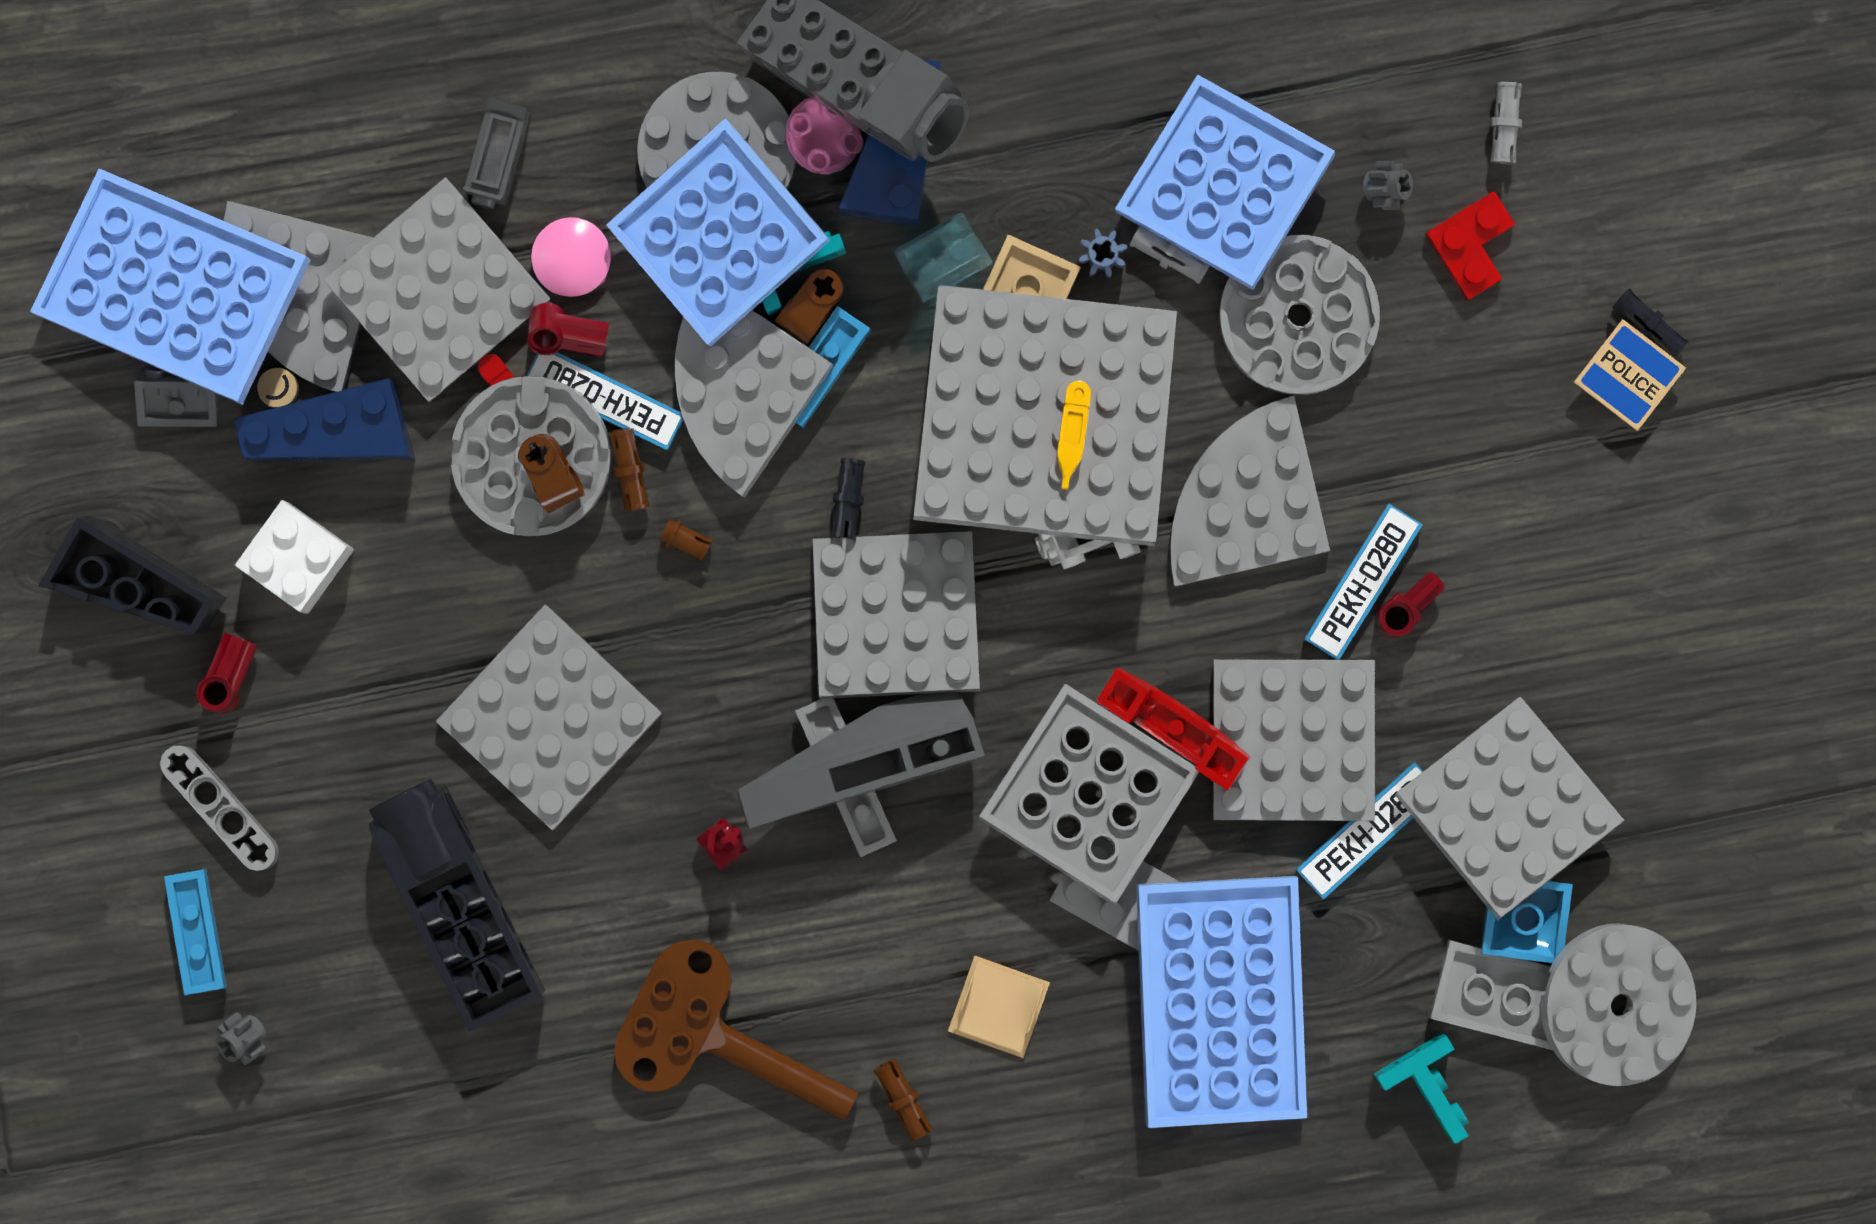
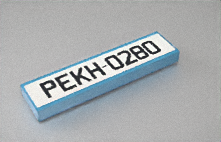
(613, 400)
(1363, 582)
(1358, 839)

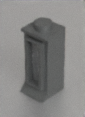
(497, 153)

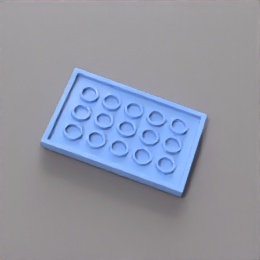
(170, 286)
(1221, 1001)

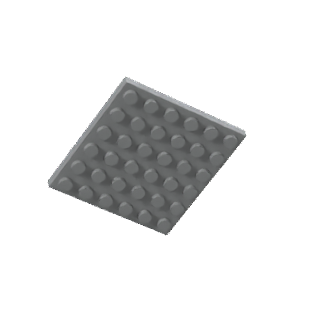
(999, 408)

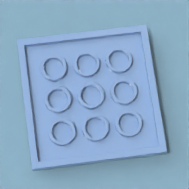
(1225, 181)
(718, 232)

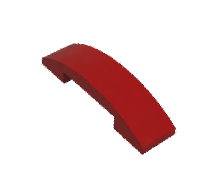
(1175, 726)

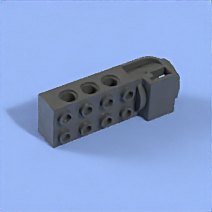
(858, 77)

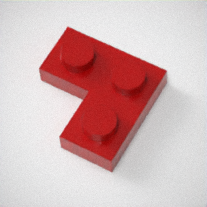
(1460, 244)

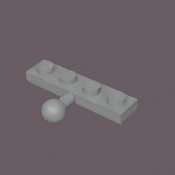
(863, 813)

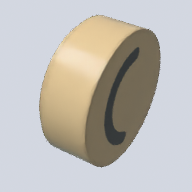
(278, 387)

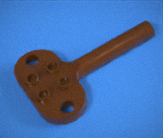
(681, 1018)

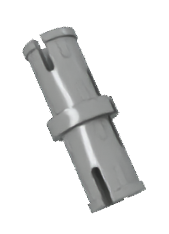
(1506, 122)
(1169, 254)

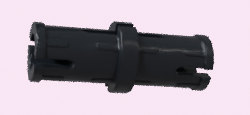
(1650, 323)
(848, 498)

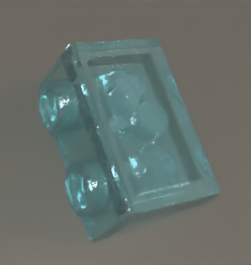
(942, 256)

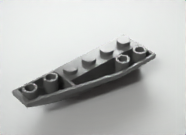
(867, 755)

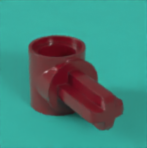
(1411, 604)
(722, 843)

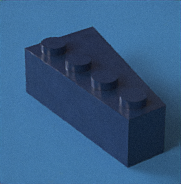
(886, 184)
(334, 427)

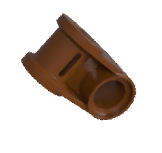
(805, 311)
(554, 480)

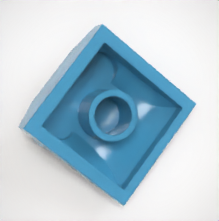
(1533, 928)

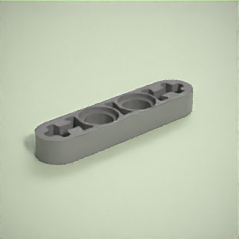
(223, 804)

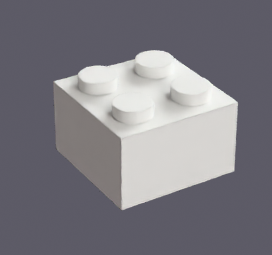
(294, 557)

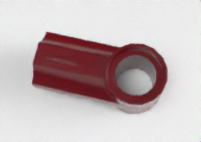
(553, 330)
(229, 669)

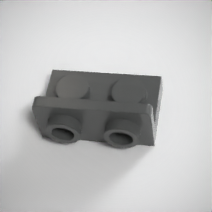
(172, 401)

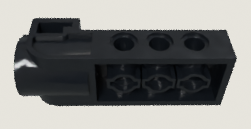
(454, 903)

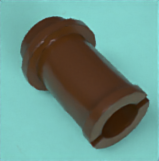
(685, 539)

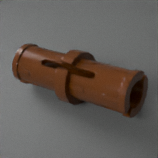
(628, 469)
(903, 1099)

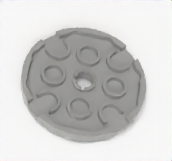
(697, 106)
(1340, 325)
(488, 446)
(1657, 1011)

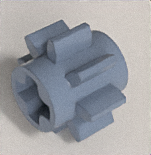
(1098, 243)

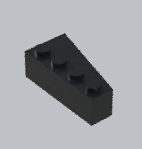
(126, 577)

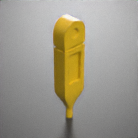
(1073, 429)

